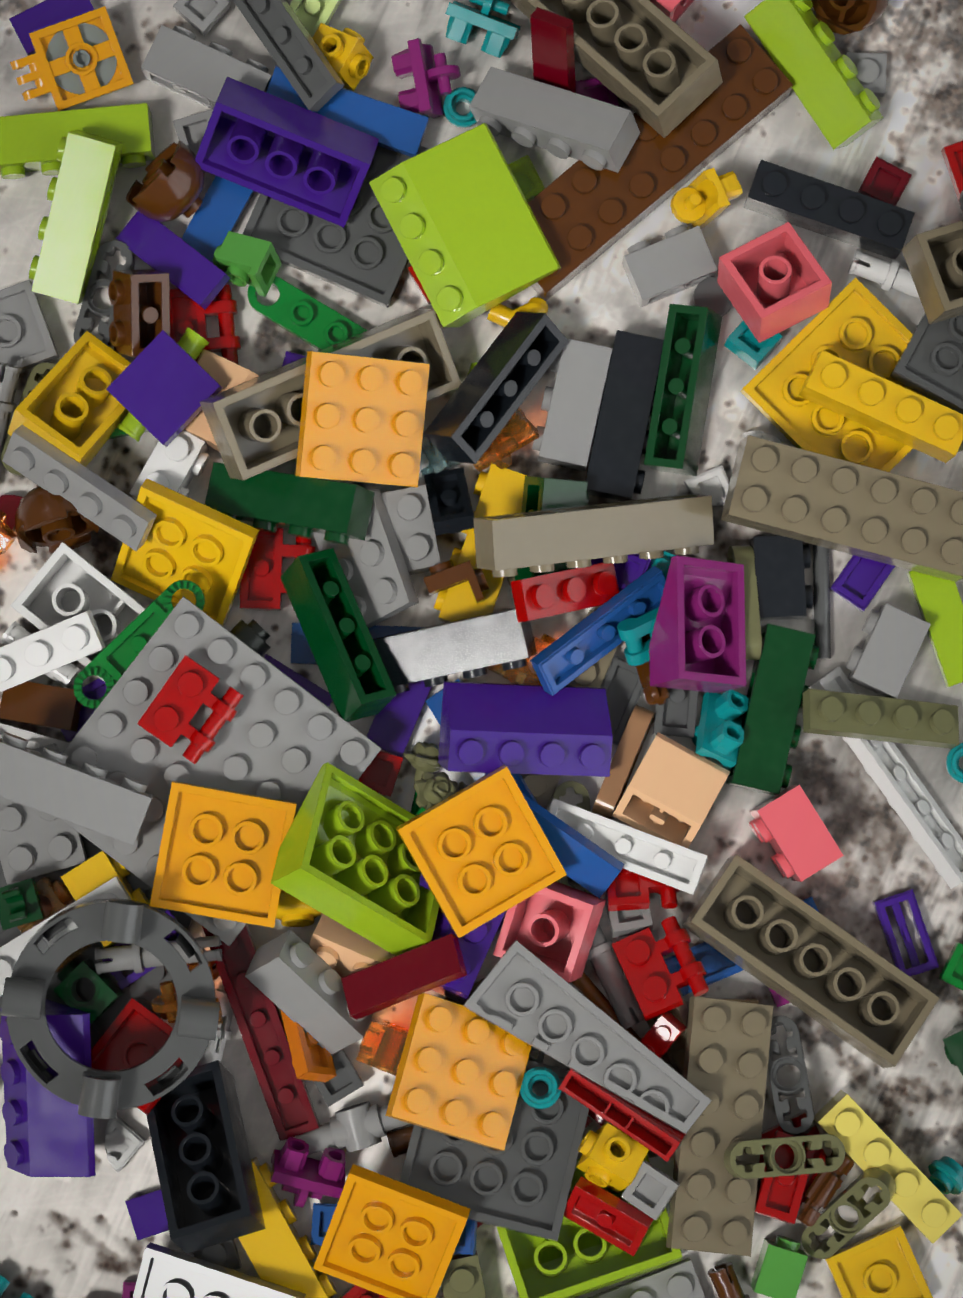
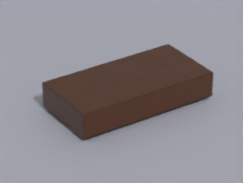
(41, 706)

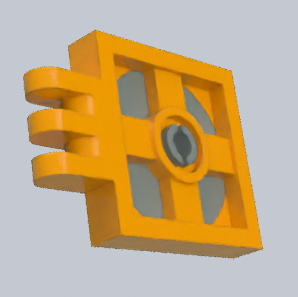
(75, 60)

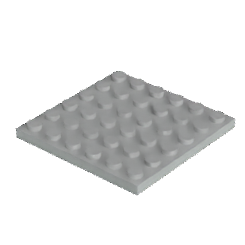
(265, 751)

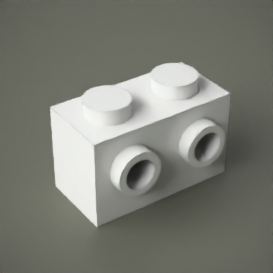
(175, 464)

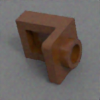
(447, 575)

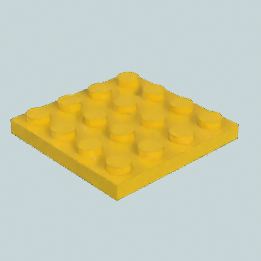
(857, 331)

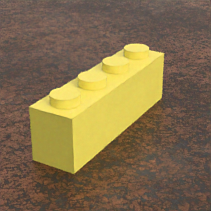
(872, 1148)

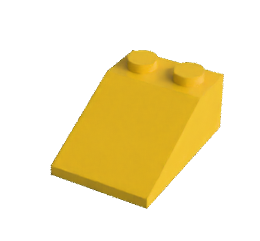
(72, 400)

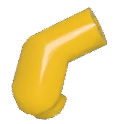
(502, 314)

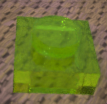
(526, 177)

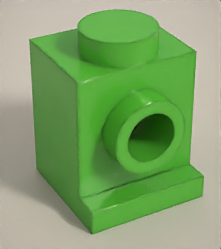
(248, 261)

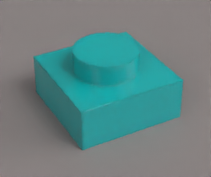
(747, 347)

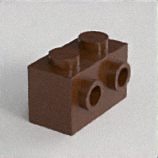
(139, 309)

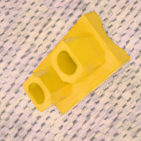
(705, 198)

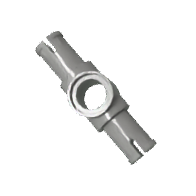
(352, 1129)

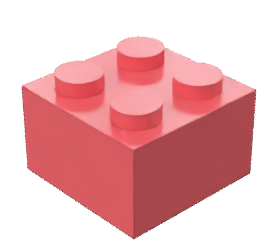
(774, 282)
(794, 834)
(555, 927)

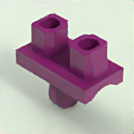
(430, 76)
(307, 1175)

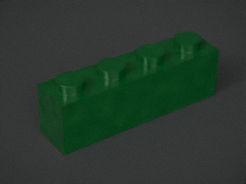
(683, 389)
(293, 503)
(338, 635)
(773, 708)

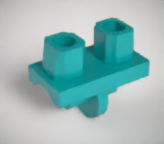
(499, 31)
(720, 726)

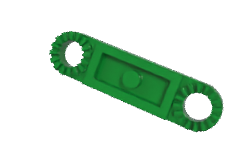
(305, 316)
(123, 650)

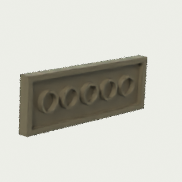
(729, 1065)

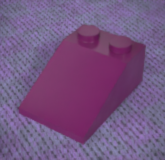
(700, 627)

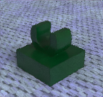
(20, 904)

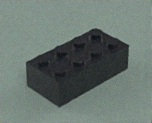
(204, 1161)

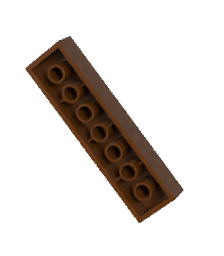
(595, 208)

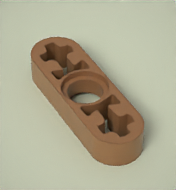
(623, 761)

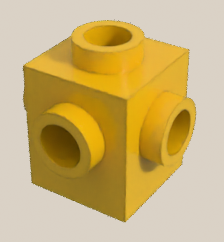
(345, 53)
(610, 1157)

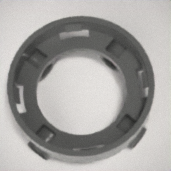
(106, 1091)

